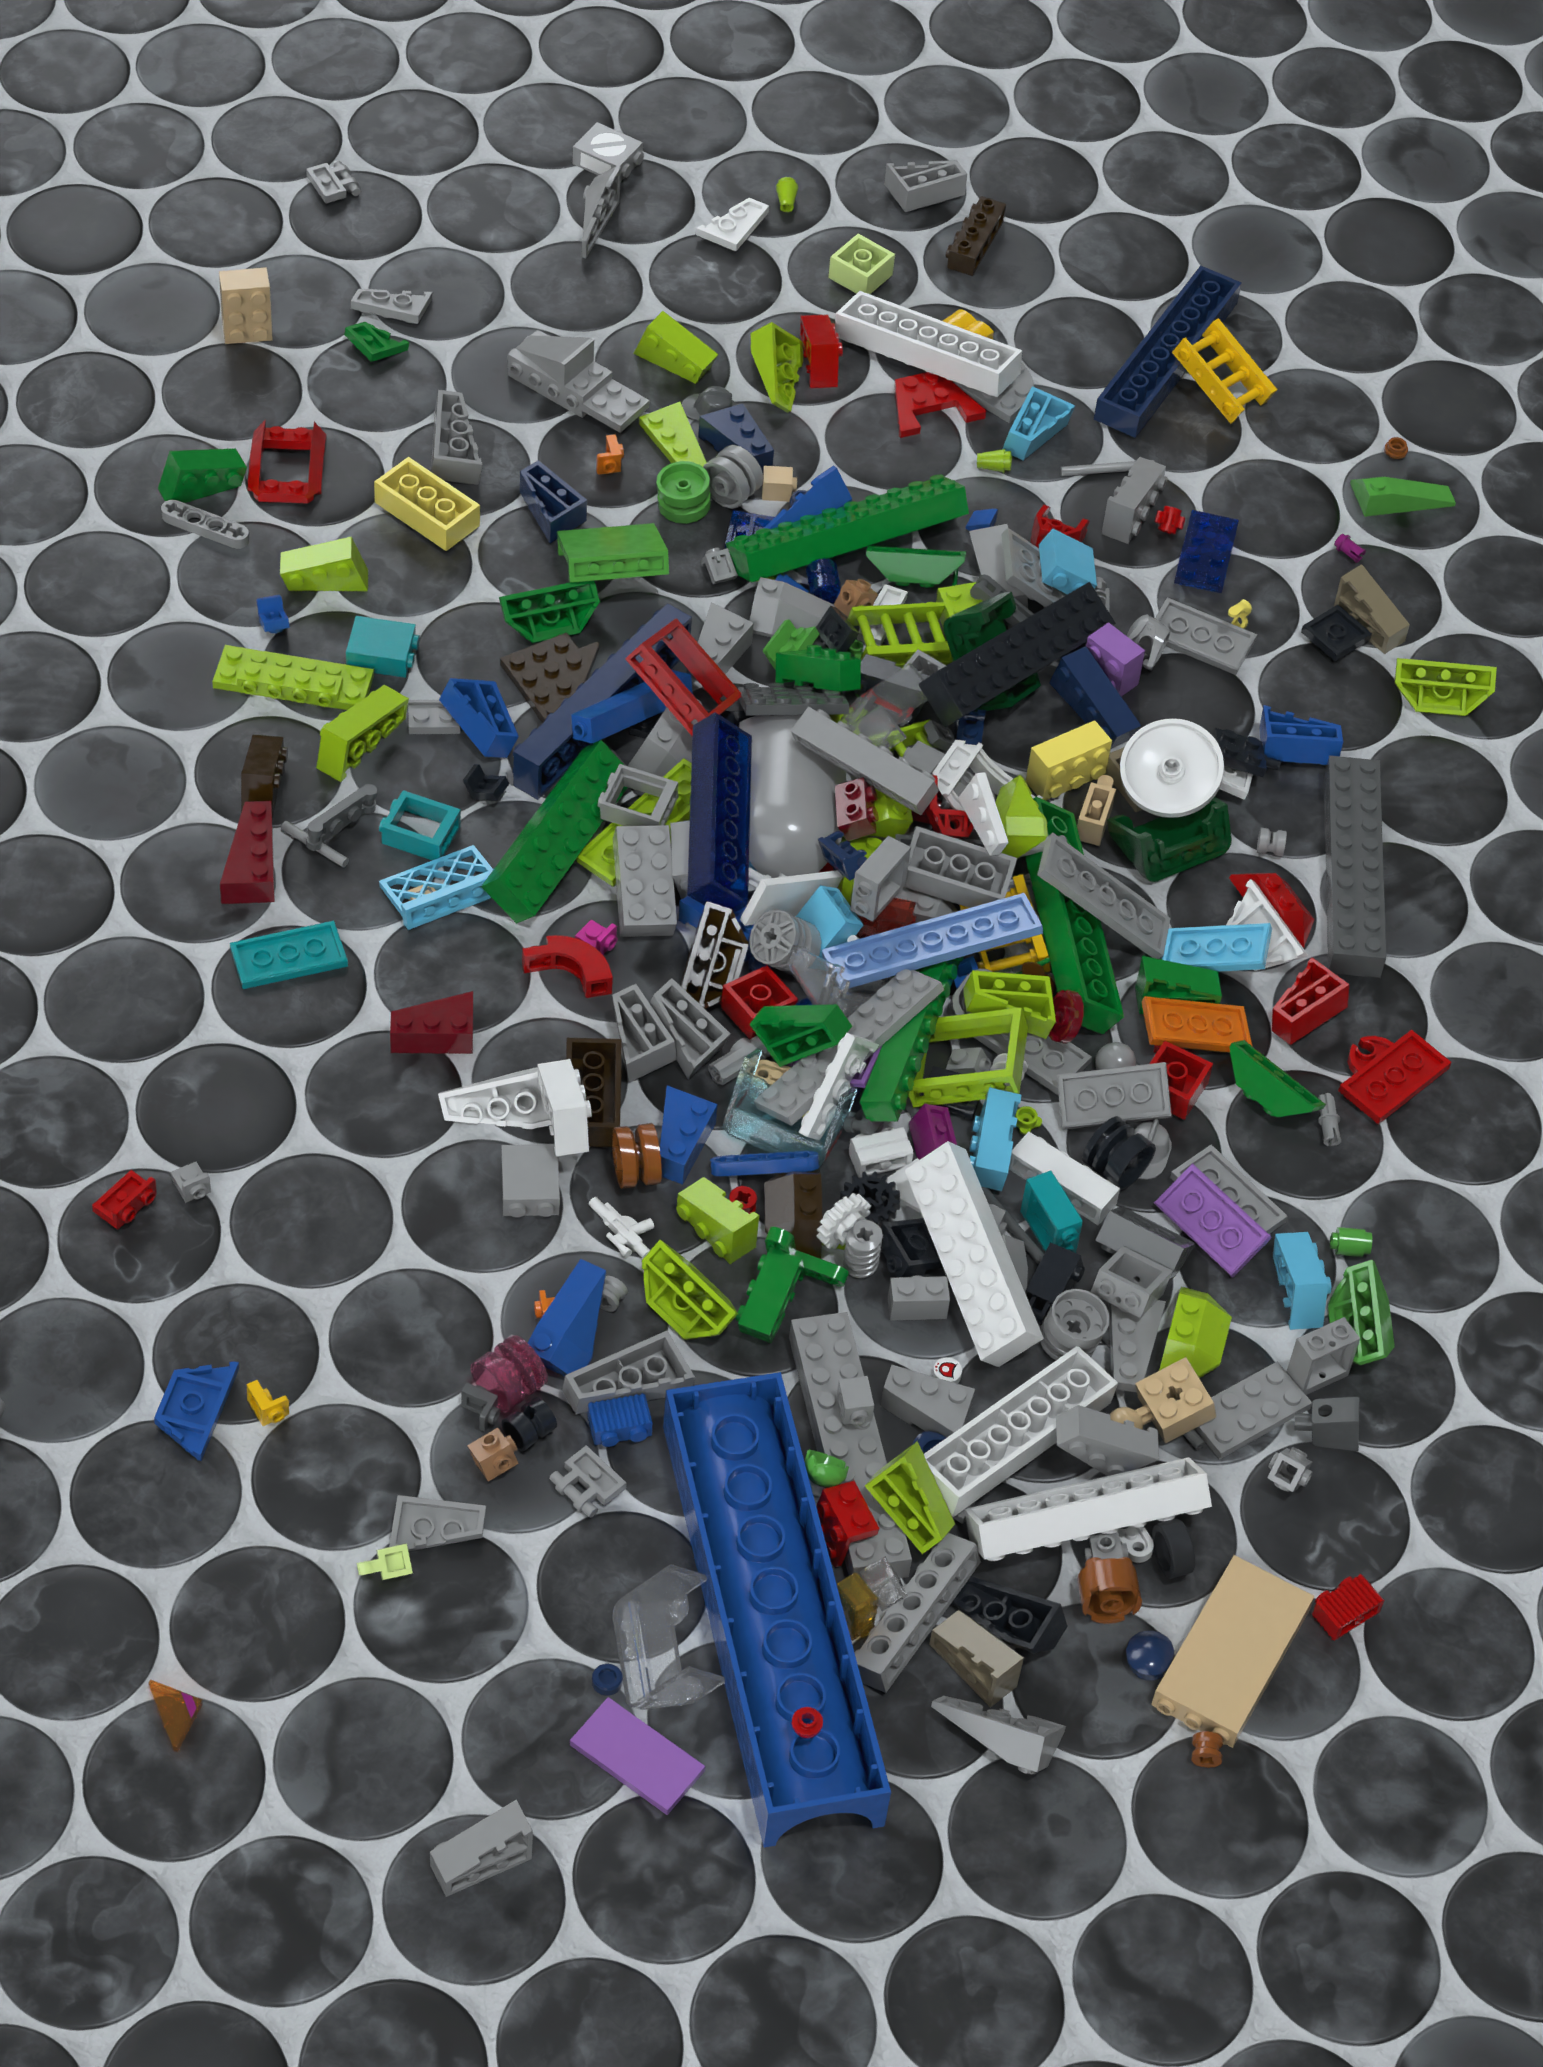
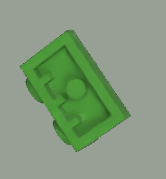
(789, 639)

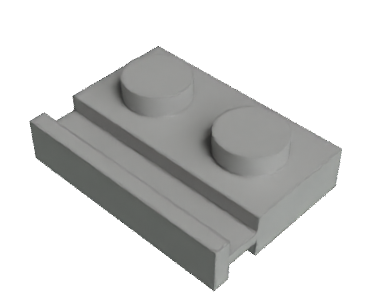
(430, 718)

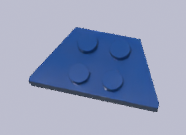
(194, 1405)

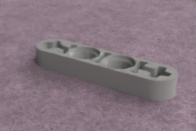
(179, 513)

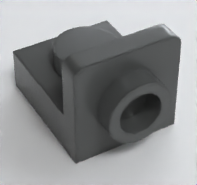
(939, 736)

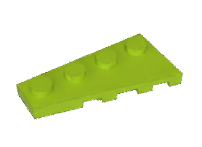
(673, 434)

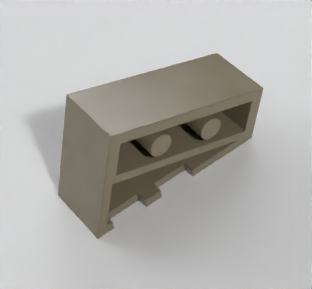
(977, 1657)

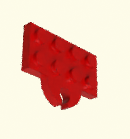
(1390, 1073)

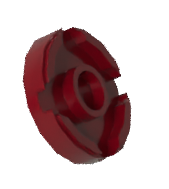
(1068, 1015)

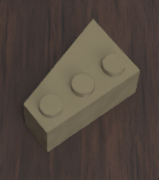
(1372, 608)

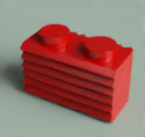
(1347, 1606)

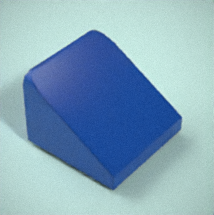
(982, 519)

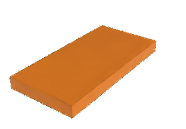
(1194, 1023)

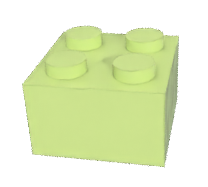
(861, 265)

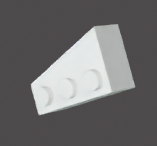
(566, 1105)

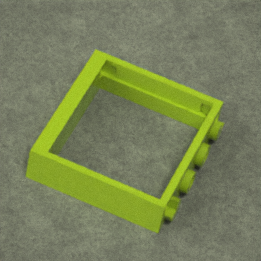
(974, 1085)

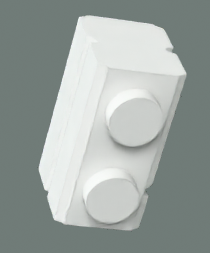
(880, 1151)

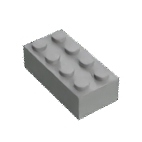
(957, 869)
(644, 881)

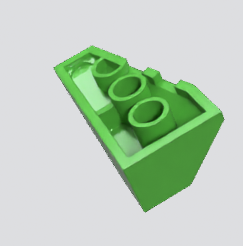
(1396, 495)

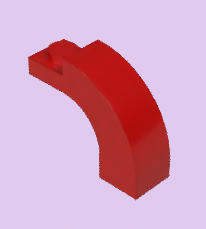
(575, 957)

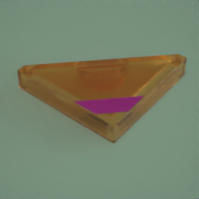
(175, 1710)

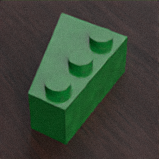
(200, 473)
(819, 667)
(1176, 981)
(799, 1030)
(770, 1294)

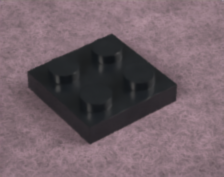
(1336, 632)

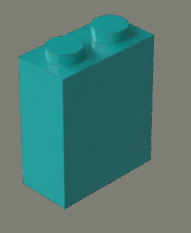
(382, 646)

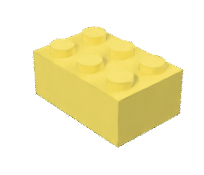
(1068, 760)

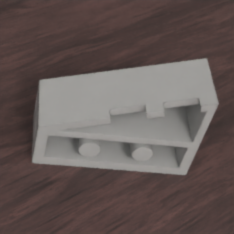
(927, 1400)
(483, 1850)

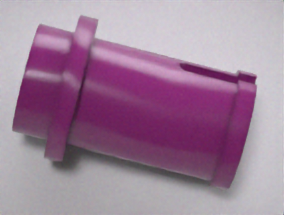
(1350, 548)

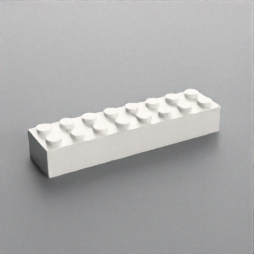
(928, 343)
(973, 1254)
(1016, 1428)
(1088, 1508)

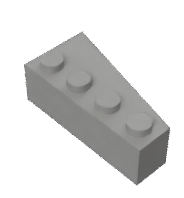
(453, 444)
(1133, 500)

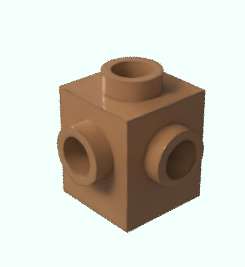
(855, 594)
(493, 1454)

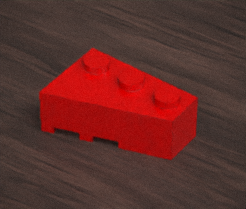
(822, 349)

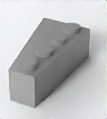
(641, 1368)

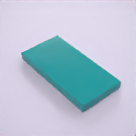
(288, 954)

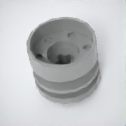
(777, 933)
(1073, 1321)

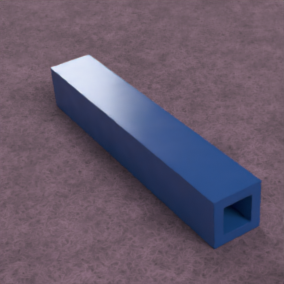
(620, 711)

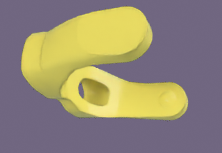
(1240, 610)

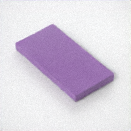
(1212, 1220)
(637, 1755)

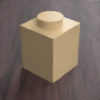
(778, 483)

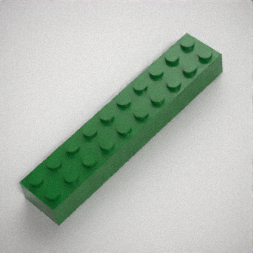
(847, 527)
(1074, 935)

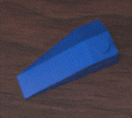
(827, 492)
(569, 1325)

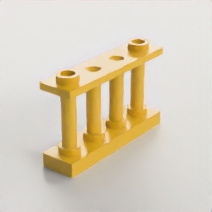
(1238, 361)
(1035, 954)

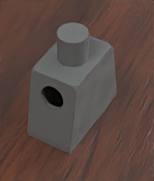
(1332, 1423)

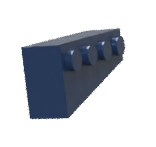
(1093, 696)

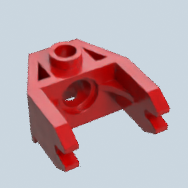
(1043, 526)
(941, 819)

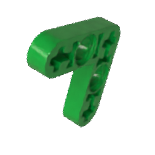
(813, 1266)

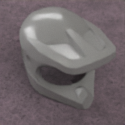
(1150, 636)

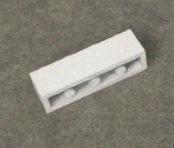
(1086, 1190)

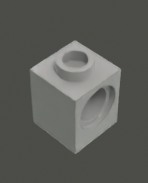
(855, 1400)

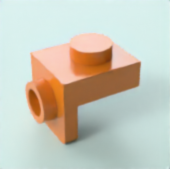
(610, 460)

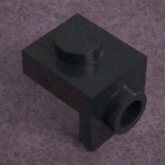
(484, 786)

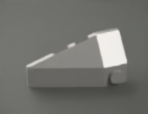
(780, 601)

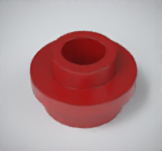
(807, 1730)

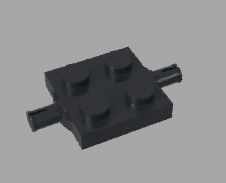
(1244, 752)

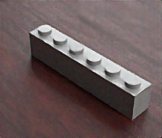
(863, 759)

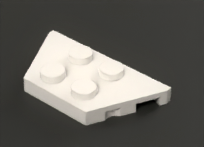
(1256, 910)

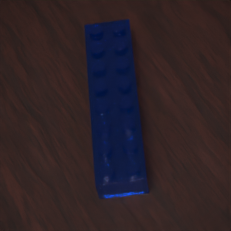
(720, 813)

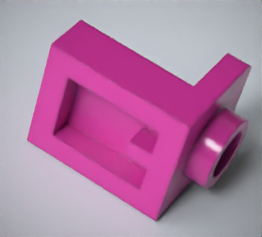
(598, 936)

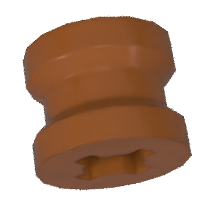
(1207, 1749)

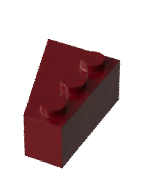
(434, 1027)

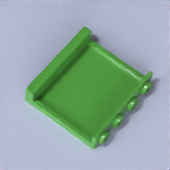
(613, 552)

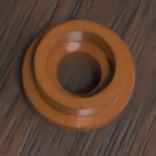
(1396, 448)

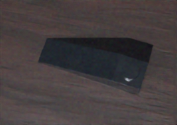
(1013, 1615)

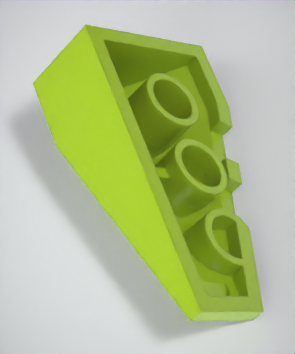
(777, 360)
(1020, 818)

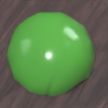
(825, 1469)

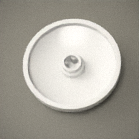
(1172, 768)

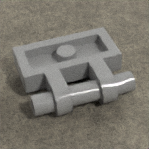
(327, 183)
(593, 1475)

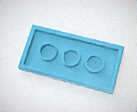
(1220, 946)

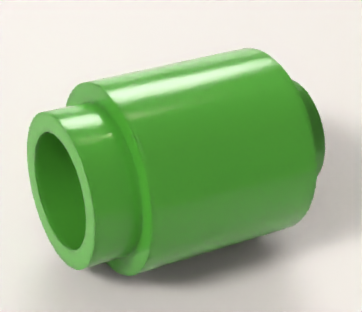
(1351, 1242)

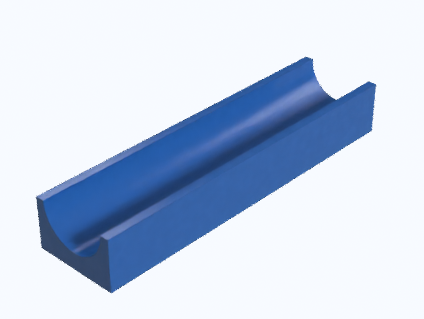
(773, 1604)

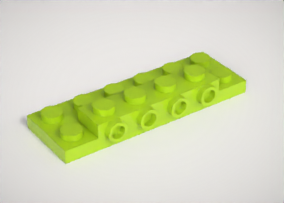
(292, 678)
(599, 853)

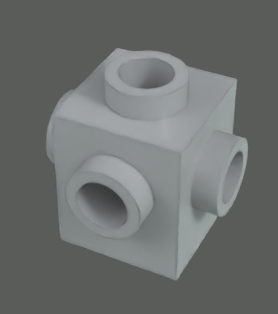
(1283, 1476)
(1106, 1546)

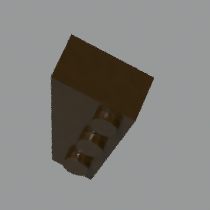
(263, 769)

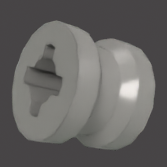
(612, 1293)

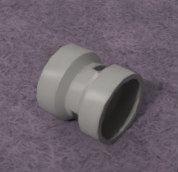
(1277, 844)

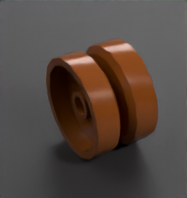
(636, 1155)

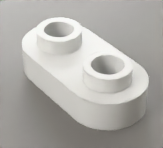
(1138, 1538)

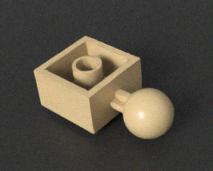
(1158, 1399)

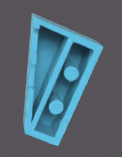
(993, 1138)

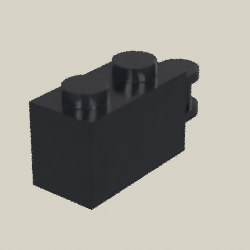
(1053, 1276)

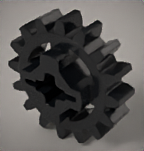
(875, 1192)

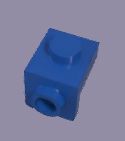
(272, 614)

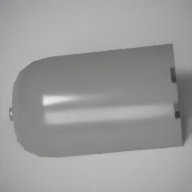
(789, 799)

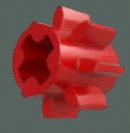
(1169, 519)

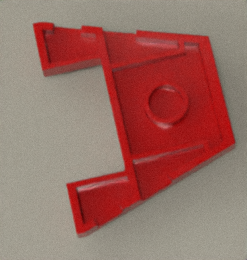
(928, 394)

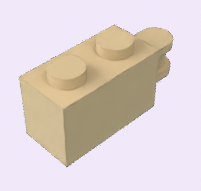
(1096, 810)

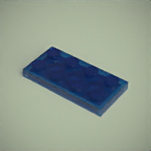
(1206, 551)

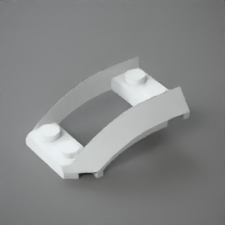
(955, 764)

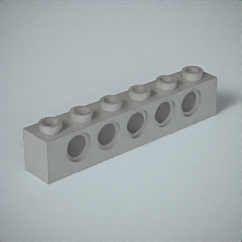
(912, 1619)

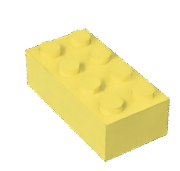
(427, 503)

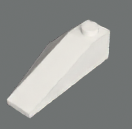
(498, 1101)

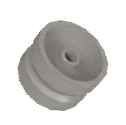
(733, 476)

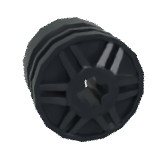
(1118, 1152)

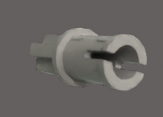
(1329, 1120)

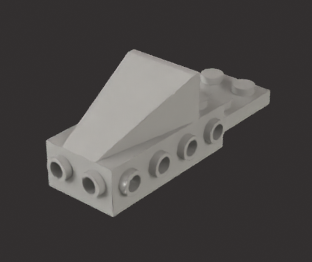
(567, 375)

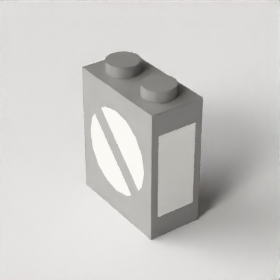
(606, 148)

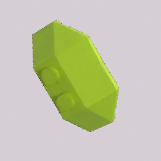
(1444, 686)
(684, 1295)
(1197, 1332)

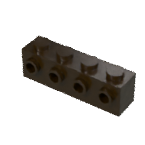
(975, 235)

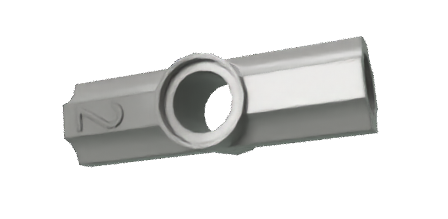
(729, 1065)

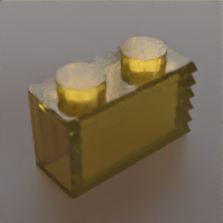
(858, 1605)

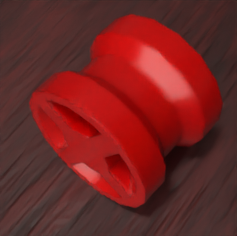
(745, 1194)

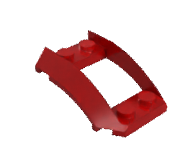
(284, 438)

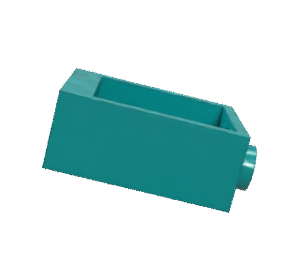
(414, 842)
(1050, 1212)

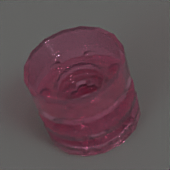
(510, 1372)

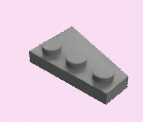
(397, 306)
(434, 1522)

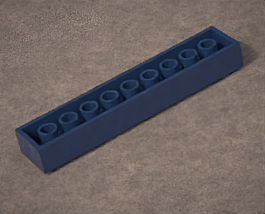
(1152, 367)
(551, 747)

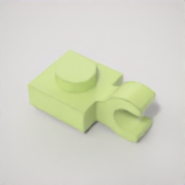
(391, 1562)

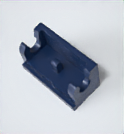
(842, 856)

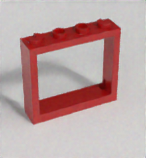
(668, 685)

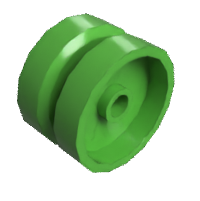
(683, 492)

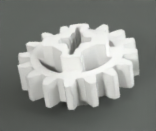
(841, 1219)

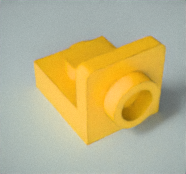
(264, 1406)

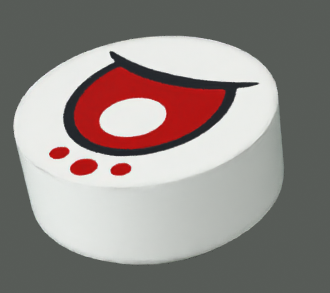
(948, 1370)

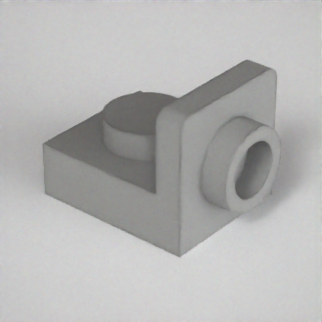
(719, 565)
(191, 1182)

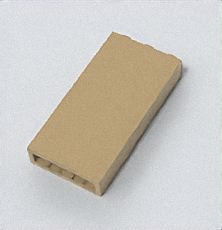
(1232, 1650)

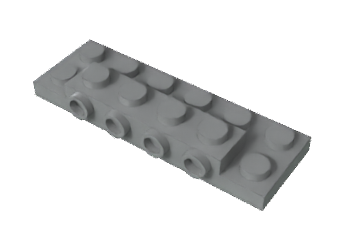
(1104, 896)

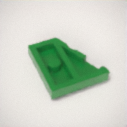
(374, 342)

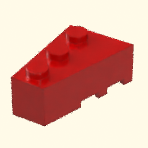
(1309, 1002)

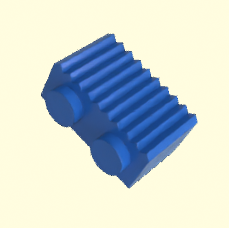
(619, 1420)

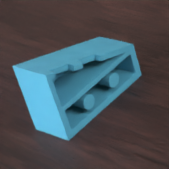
(1037, 422)
(1303, 1278)

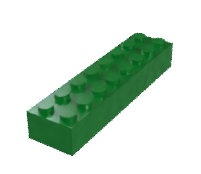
(553, 835)

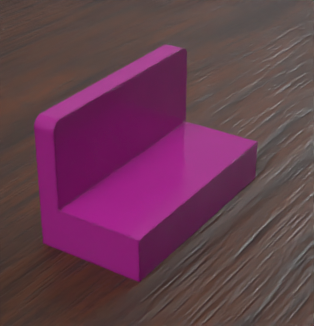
(931, 1129)

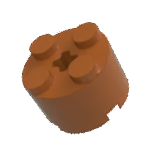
(1109, 1589)

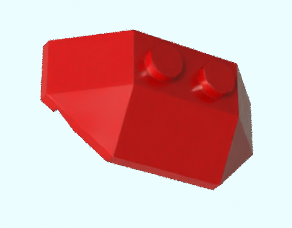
(1282, 899)

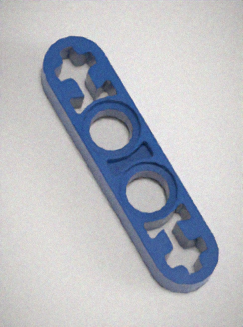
(764, 1163)

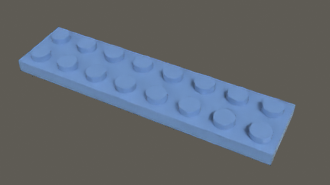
(935, 940)

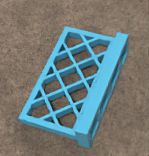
(447, 897)

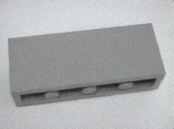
(990, 557)

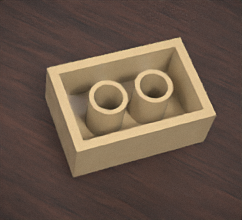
(245, 305)

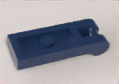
(971, 732)

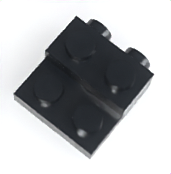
(909, 1248)

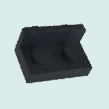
(836, 631)

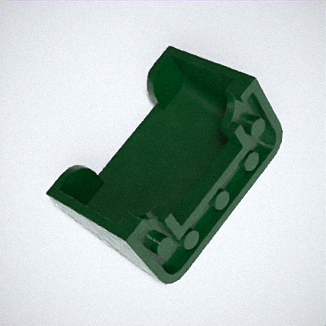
(979, 625)
(1173, 843)

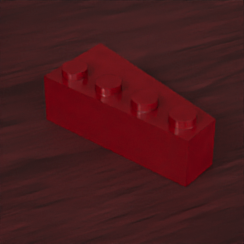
(250, 863)

